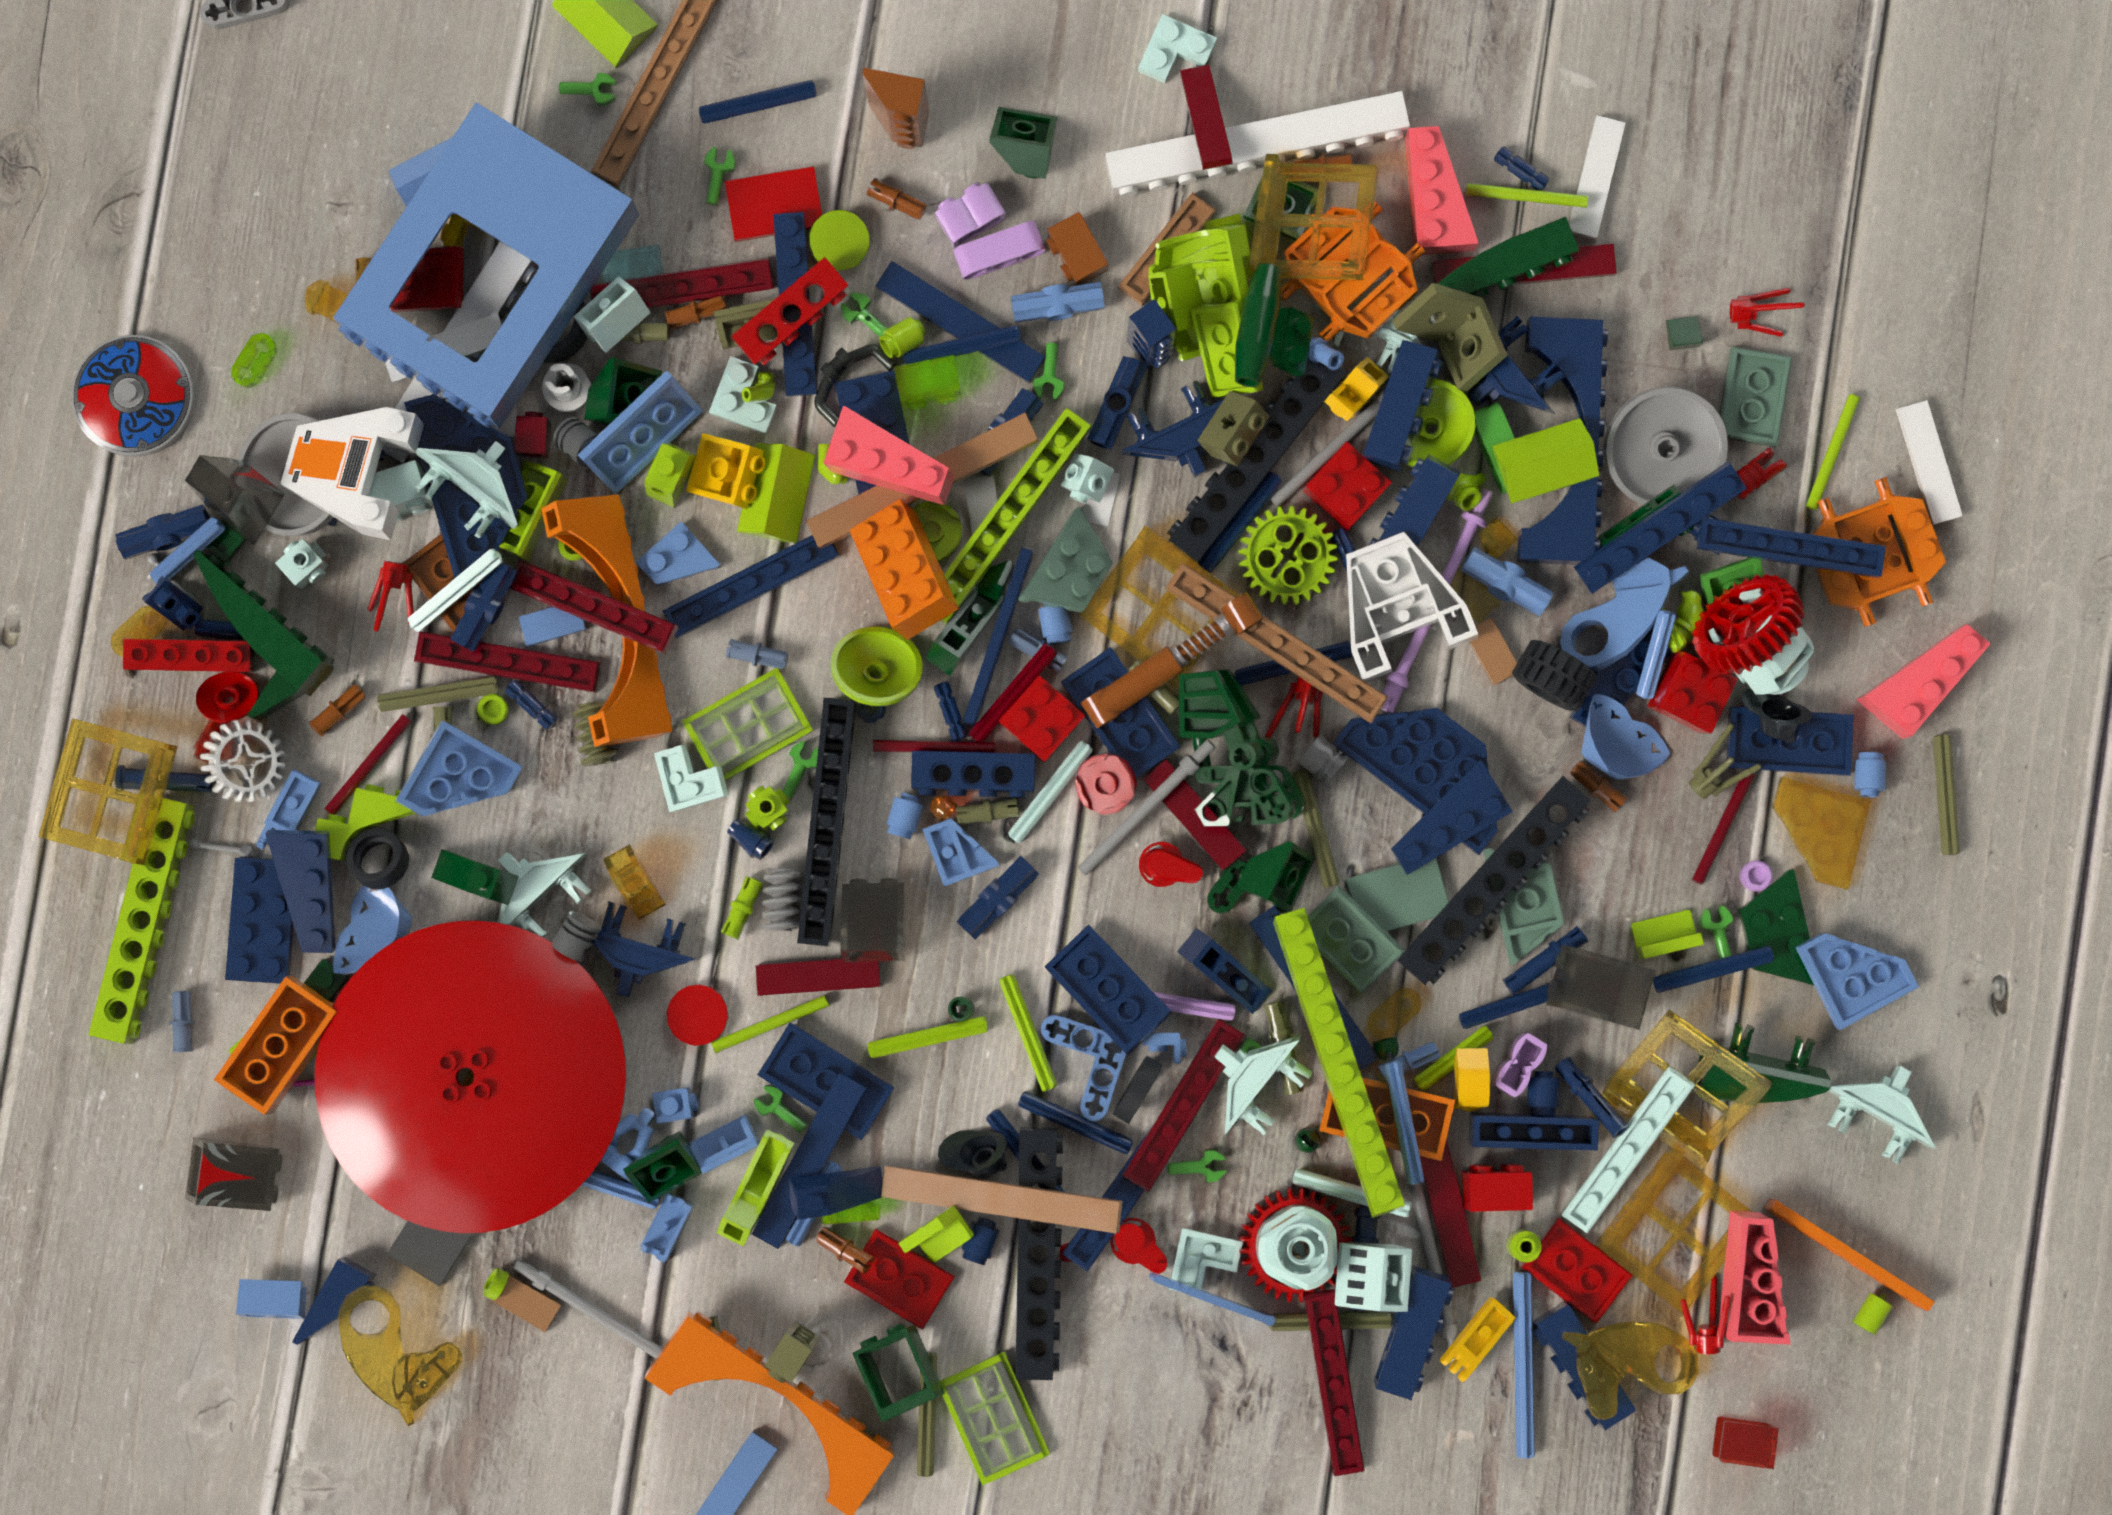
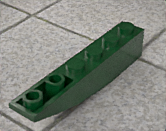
(1515, 258)
(265, 628)

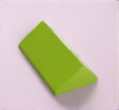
(608, 25)
(1546, 460)
(542, 488)
(780, 494)

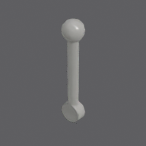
(154, 559)
(245, 851)

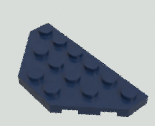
(458, 431)
(1416, 757)

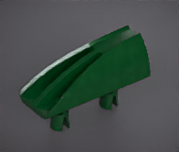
(1789, 1079)

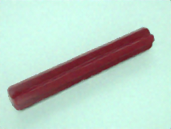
(1013, 692)

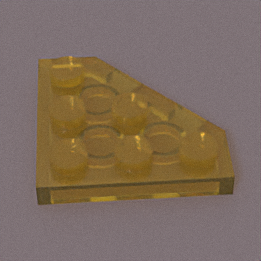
(1823, 828)

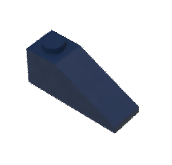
(1224, 970)
(834, 1191)
(342, 1280)

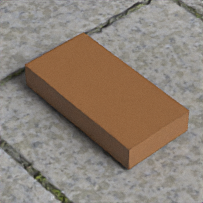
(1493, 652)
(528, 1303)

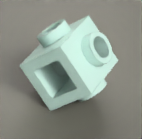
(1087, 478)
(293, 563)

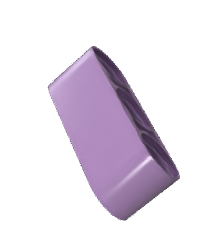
(999, 250)

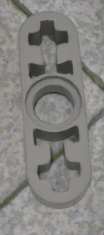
(225, 19)

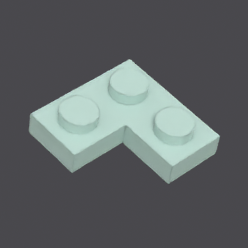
(1171, 41)
(729, 402)
(684, 787)
(1201, 1250)

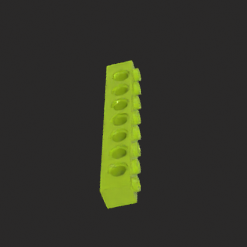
(1015, 505)
(105, 1022)

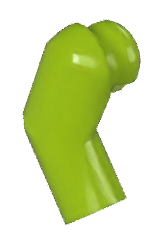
(762, 390)

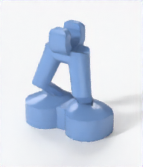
(619, 1162)

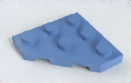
(456, 773)
(1853, 977)

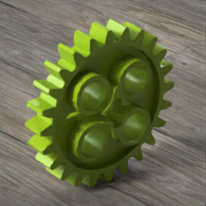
(1309, 571)

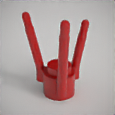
(1745, 309)
(391, 576)
(1306, 695)
(1709, 1337)

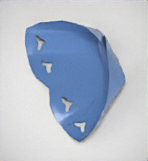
(1614, 742)
(372, 929)

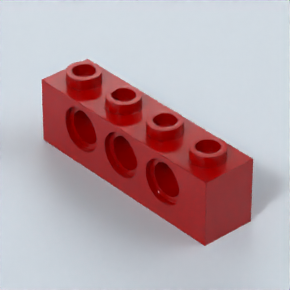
(820, 275)
(187, 655)

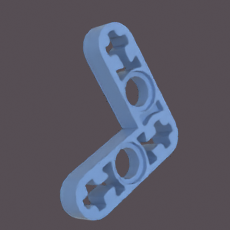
(1097, 1050)

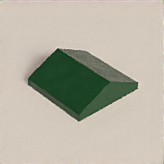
(1299, 200)

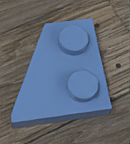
(677, 557)
(956, 852)

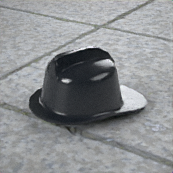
(1776, 714)
(974, 1152)

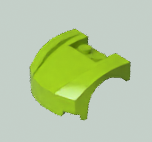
(1198, 272)

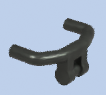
(837, 367)

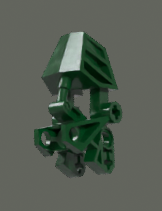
(1217, 706)

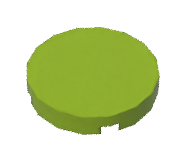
(840, 239)
(941, 527)

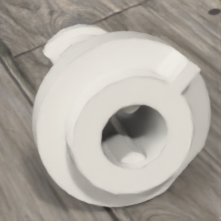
(564, 398)

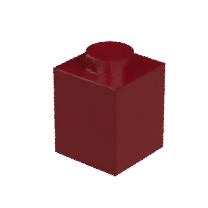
(532, 435)

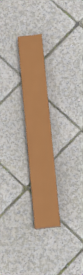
(652, 90)
(961, 460)
(1282, 647)
(1002, 1199)

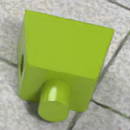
(669, 474)

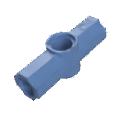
(1057, 302)
(1506, 581)

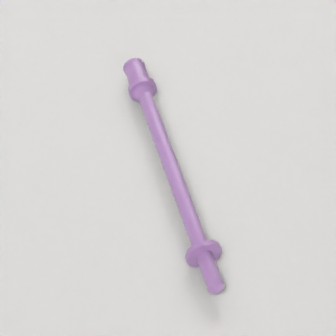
(1398, 680)

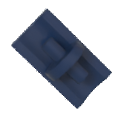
(174, 604)

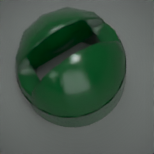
(961, 1001)
(1386, 1045)
(1304, 1146)

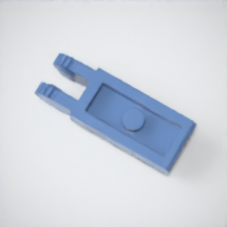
(290, 805)

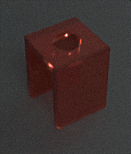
(1745, 1442)

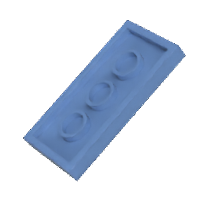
(639, 432)

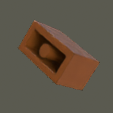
(1077, 250)

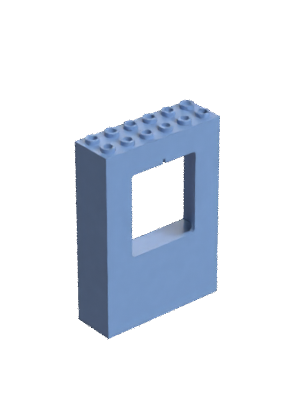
(528, 202)

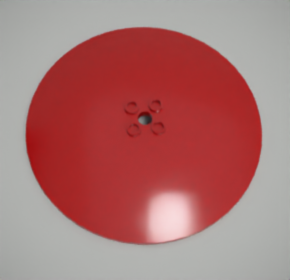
(540, 1093)

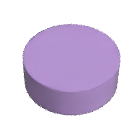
(1756, 876)

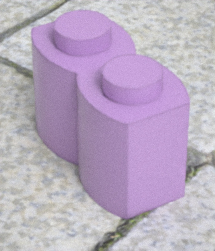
(969, 214)
(1515, 1072)

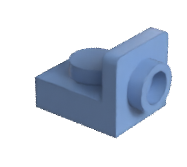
(1158, 1043)
(675, 1105)

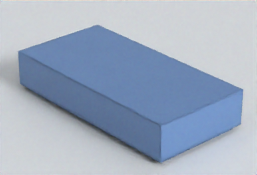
(549, 625)

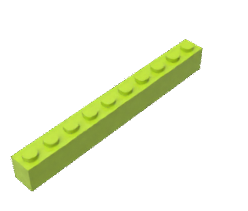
(1338, 1063)

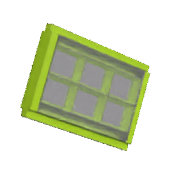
(748, 724)
(993, 1418)

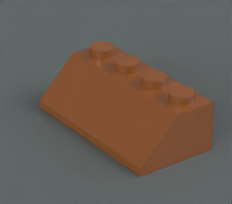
(899, 105)

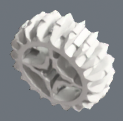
(246, 774)

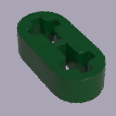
(1221, 884)

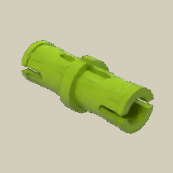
(742, 908)

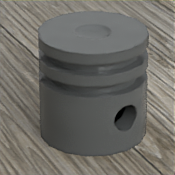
(573, 437)
(1322, 759)
(576, 936)

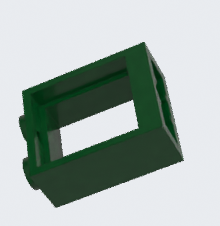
(874, 1382)

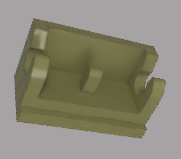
(732, 319)

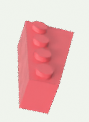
(880, 458)
(1918, 687)
(1753, 1281)

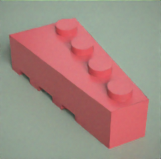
(1436, 202)

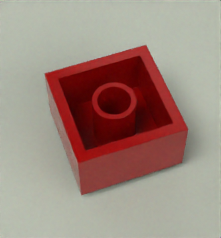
(1347, 486)
(1692, 693)
(1042, 719)
(1497, 1189)

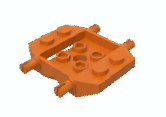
(1337, 295)
(1874, 527)

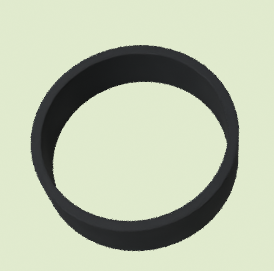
(1137, 1089)

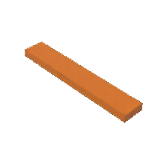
(1849, 1255)

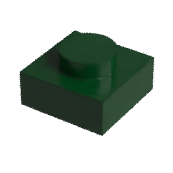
(226, 544)
(325, 981)

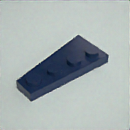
(1618, 679)
(1458, 815)
(306, 881)

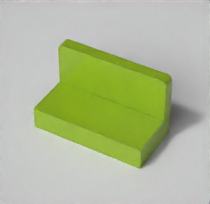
(1665, 934)
(939, 1235)

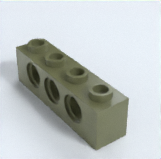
(792, 1353)

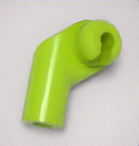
(831, 477)

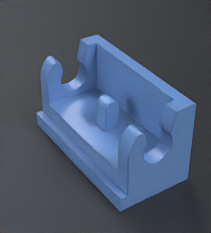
(724, 1144)
(667, 1226)
(271, 1299)

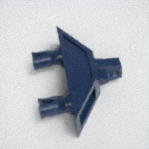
(1509, 380)
(1178, 440)
(637, 959)

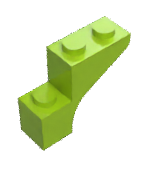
(368, 810)
(755, 1187)

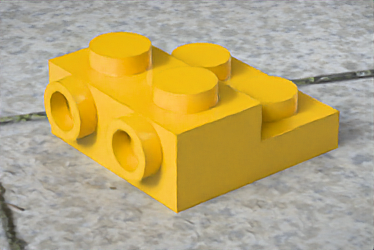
(725, 471)

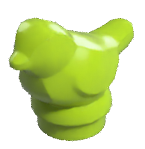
(1466, 492)
(1688, 613)

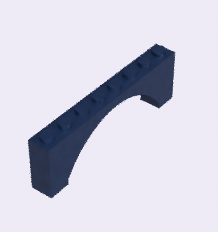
(1576, 349)

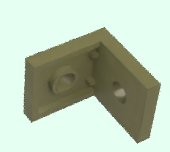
(1455, 323)

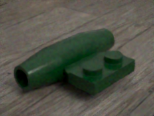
(1270, 331)

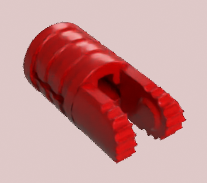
(1753, 474)

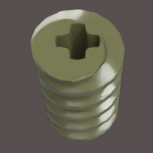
(596, 755)

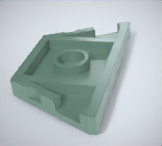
(1070, 567)
(1530, 912)

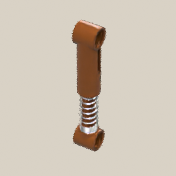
(1169, 662)

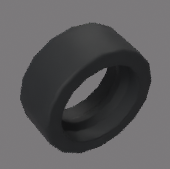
(362, 844)

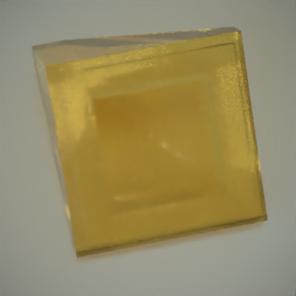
(1496, 538)

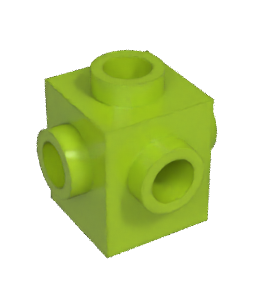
(776, 816)

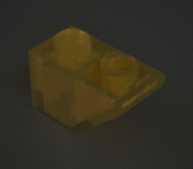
(633, 881)

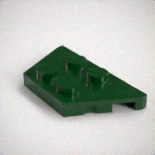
(1778, 921)

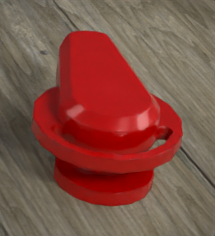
(1167, 866)
(1139, 1246)

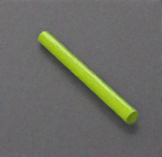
(1527, 195)
(1832, 451)
(770, 1024)

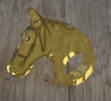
(1628, 1348)
(382, 1366)

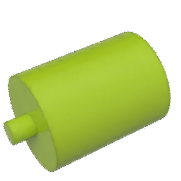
(1873, 1313)

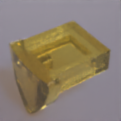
(323, 299)

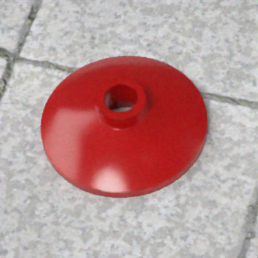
(222, 688)

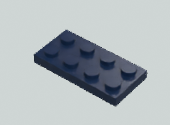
(876, 400)
(1135, 734)
(1820, 747)
(258, 925)
(1108, 990)
(808, 1069)

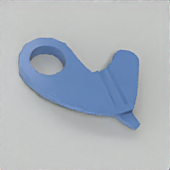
(1629, 616)

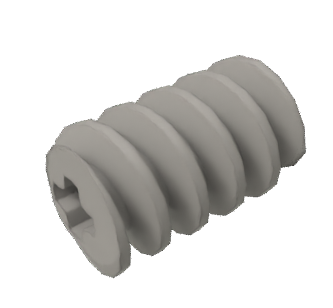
(781, 899)

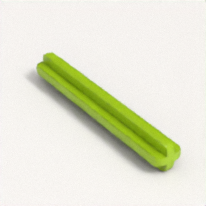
(1027, 1032)
(927, 1037)

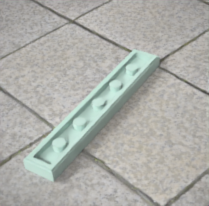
(1628, 1149)

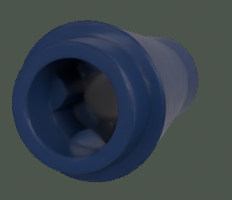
(753, 840)

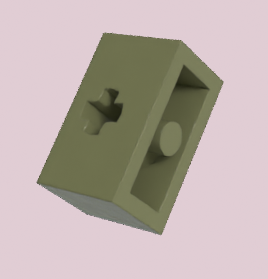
(1233, 428)

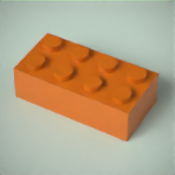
(903, 569)
(277, 1046)
(1429, 1114)

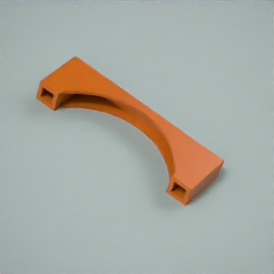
(600, 536)
(703, 1354)

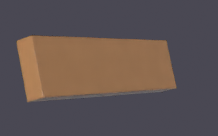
(1186, 220)

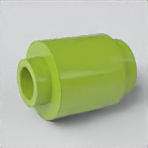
(902, 337)
(1514, 1243)

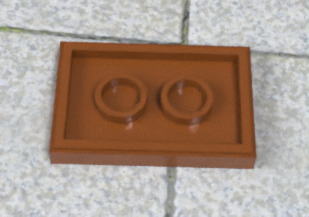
(432, 573)

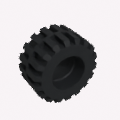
(1554, 675)

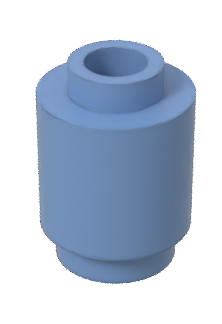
(1055, 624)
(1870, 774)
(904, 815)

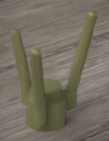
(1707, 781)

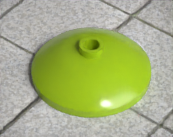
(1454, 421)
(879, 654)

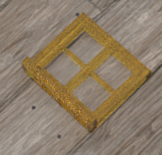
(1271, 218)
(1170, 559)
(146, 802)
(1679, 1131)
(1641, 1203)

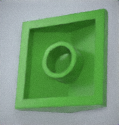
(1723, 578)

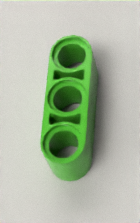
(1491, 430)

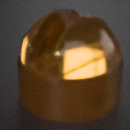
(942, 807)

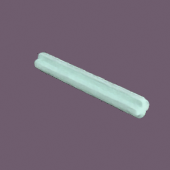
(455, 590)
(1050, 791)
(1339, 1189)

